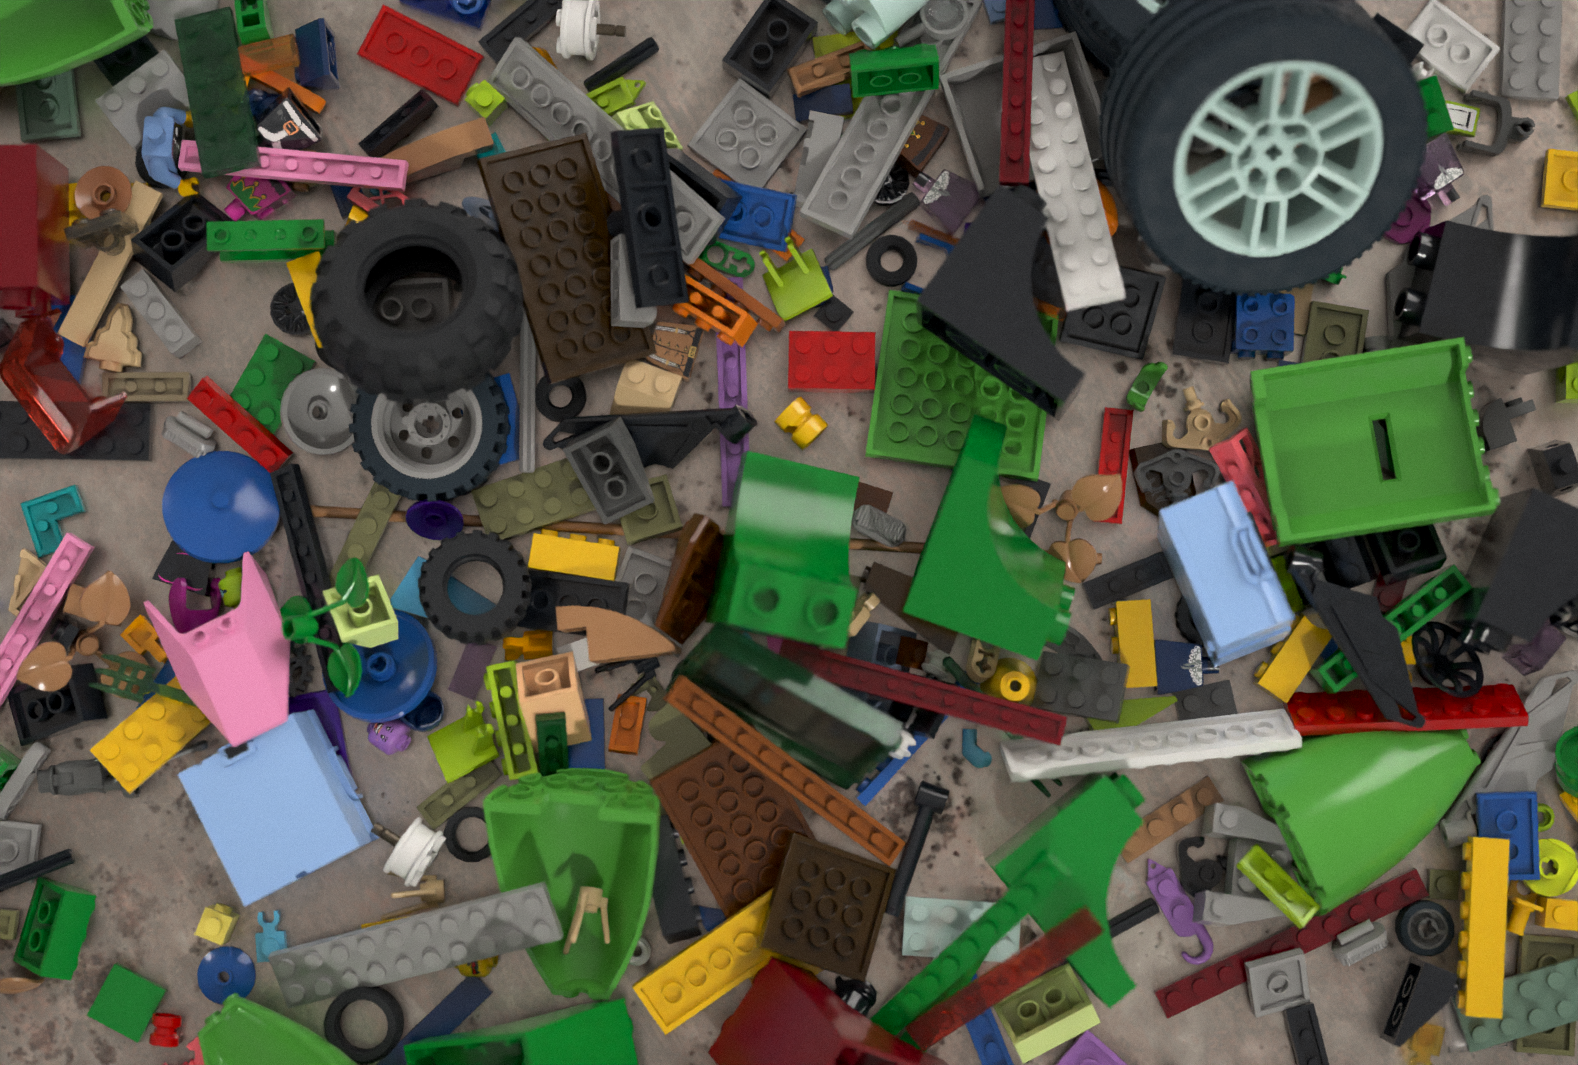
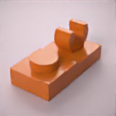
(628, 726)

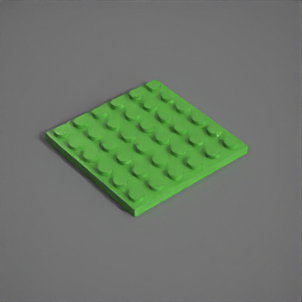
(932, 392)

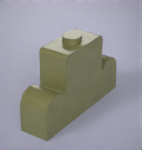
(681, 740)

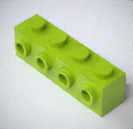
(512, 732)

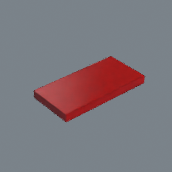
(420, 55)

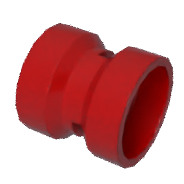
(165, 1033)

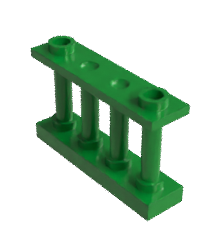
(268, 239)

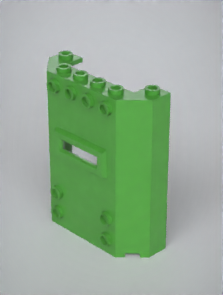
(1324, 451)

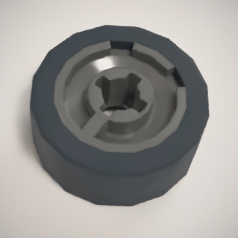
(1440, 928)

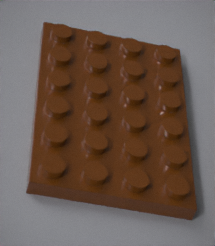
(730, 822)

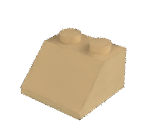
(645, 389)

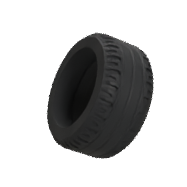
(391, 1009)

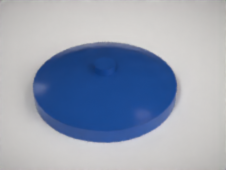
(220, 507)
(393, 675)

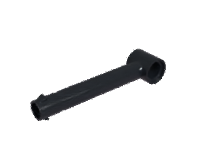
(930, 800)

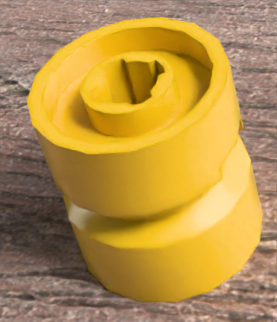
(801, 423)

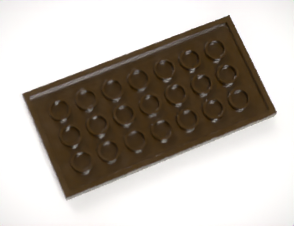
(555, 224)

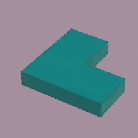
(44, 517)

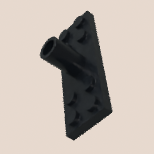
(648, 217)

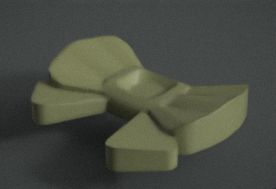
(655, 690)

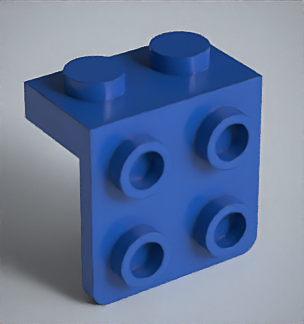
(1264, 326)

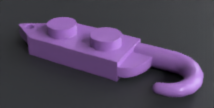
(1177, 909)

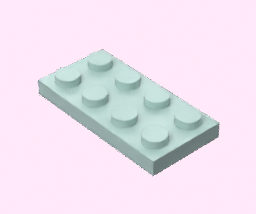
(936, 922)

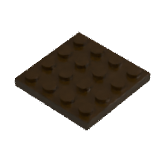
(826, 907)

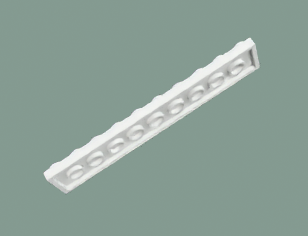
(1069, 186)
(1151, 745)

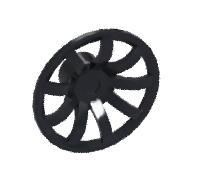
(1440, 666)

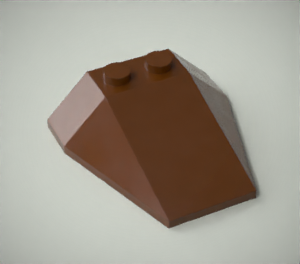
(690, 578)

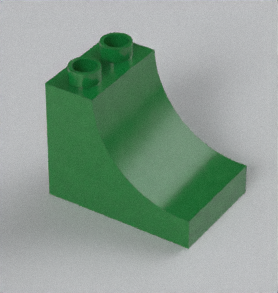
(787, 553)
(980, 566)
(1087, 835)
(571, 1036)

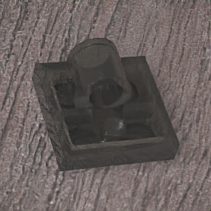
(93, 232)

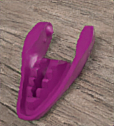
(186, 619)

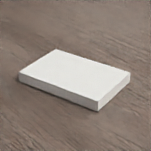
(1451, 45)

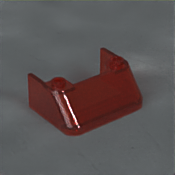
(49, 390)

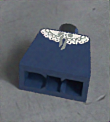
(1180, 666)

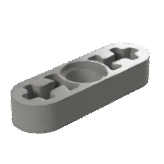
(22, 778)

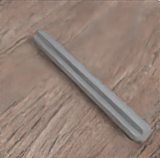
(527, 399)

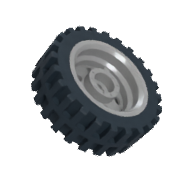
(449, 470)

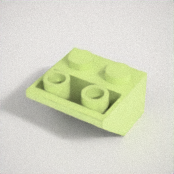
(646, 117)

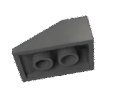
(610, 470)

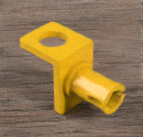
(1521, 910)

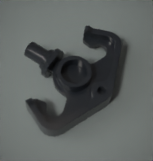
(1199, 875)

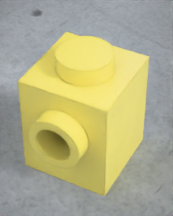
(217, 923)

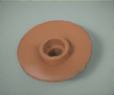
(96, 184)

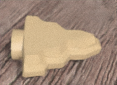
(115, 343)

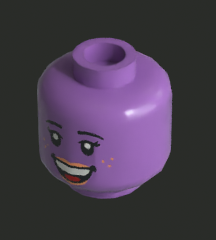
(389, 736)

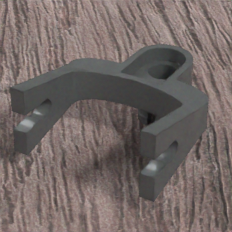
(1508, 126)

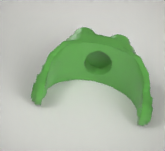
(1145, 384)

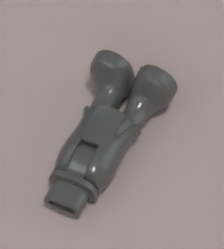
(78, 778)

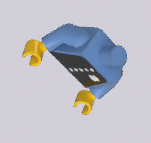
(162, 148)

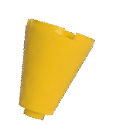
(1007, 671)

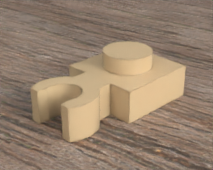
(861, 612)

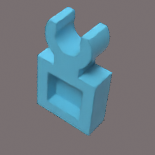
(271, 938)

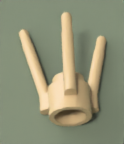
(432, 891)
(588, 901)

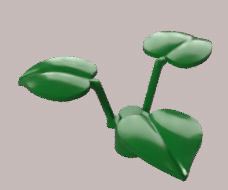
(300, 625)

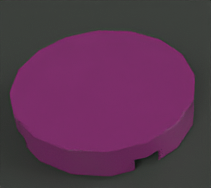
(1413, 219)

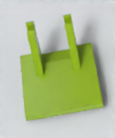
(797, 283)
(464, 744)

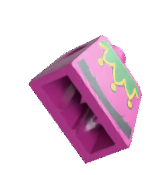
(257, 196)

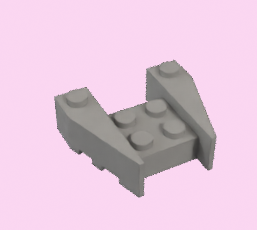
(1241, 898)

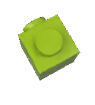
(485, 101)

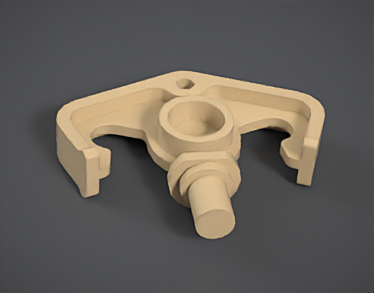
(1200, 425)

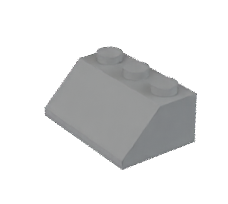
(141, 93)

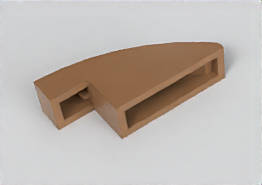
(444, 149)
(614, 635)

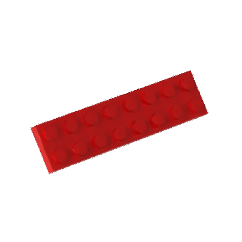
(1357, 712)

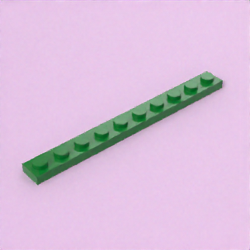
(972, 944)

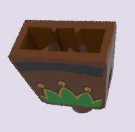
(922, 145)

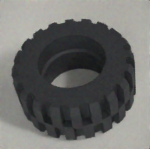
(465, 549)

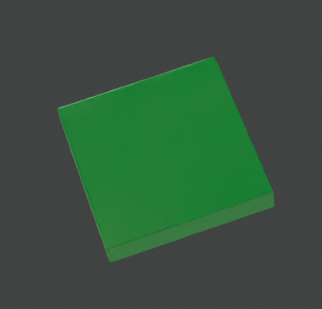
(127, 1002)

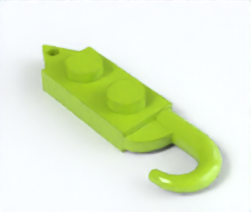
(616, 95)

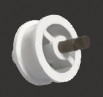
(581, 28)
(412, 851)

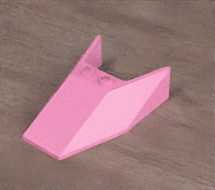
(236, 662)

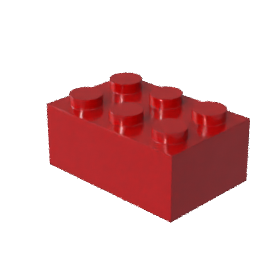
(831, 362)

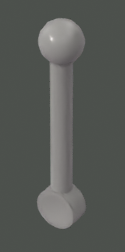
(200, 746)

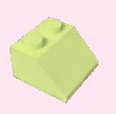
(368, 624)

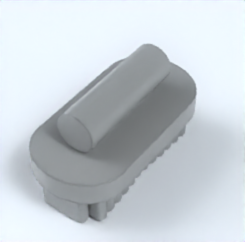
(189, 434)
(879, 526)
(1359, 942)

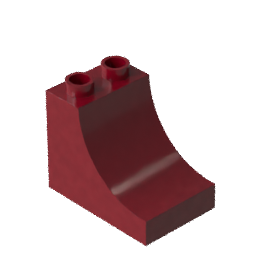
(32, 231)
(800, 1021)

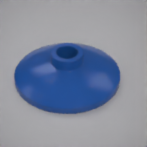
(236, 964)

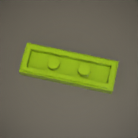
(1278, 886)

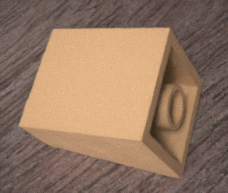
(553, 687)

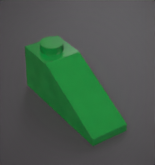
(253, 21)

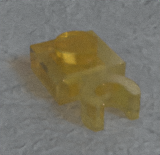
(1426, 1042)

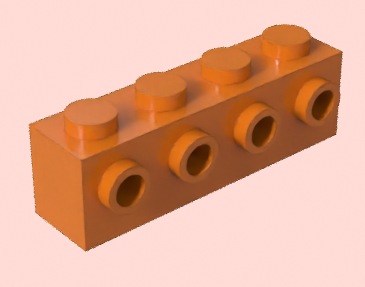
(716, 313)

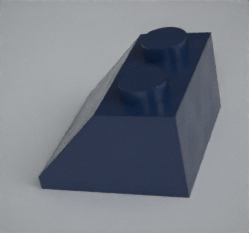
(317, 57)

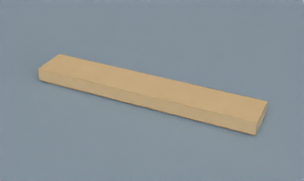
(107, 271)

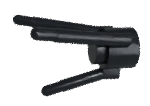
(644, 666)

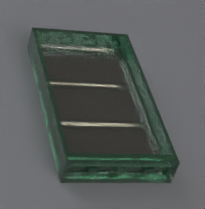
(791, 706)

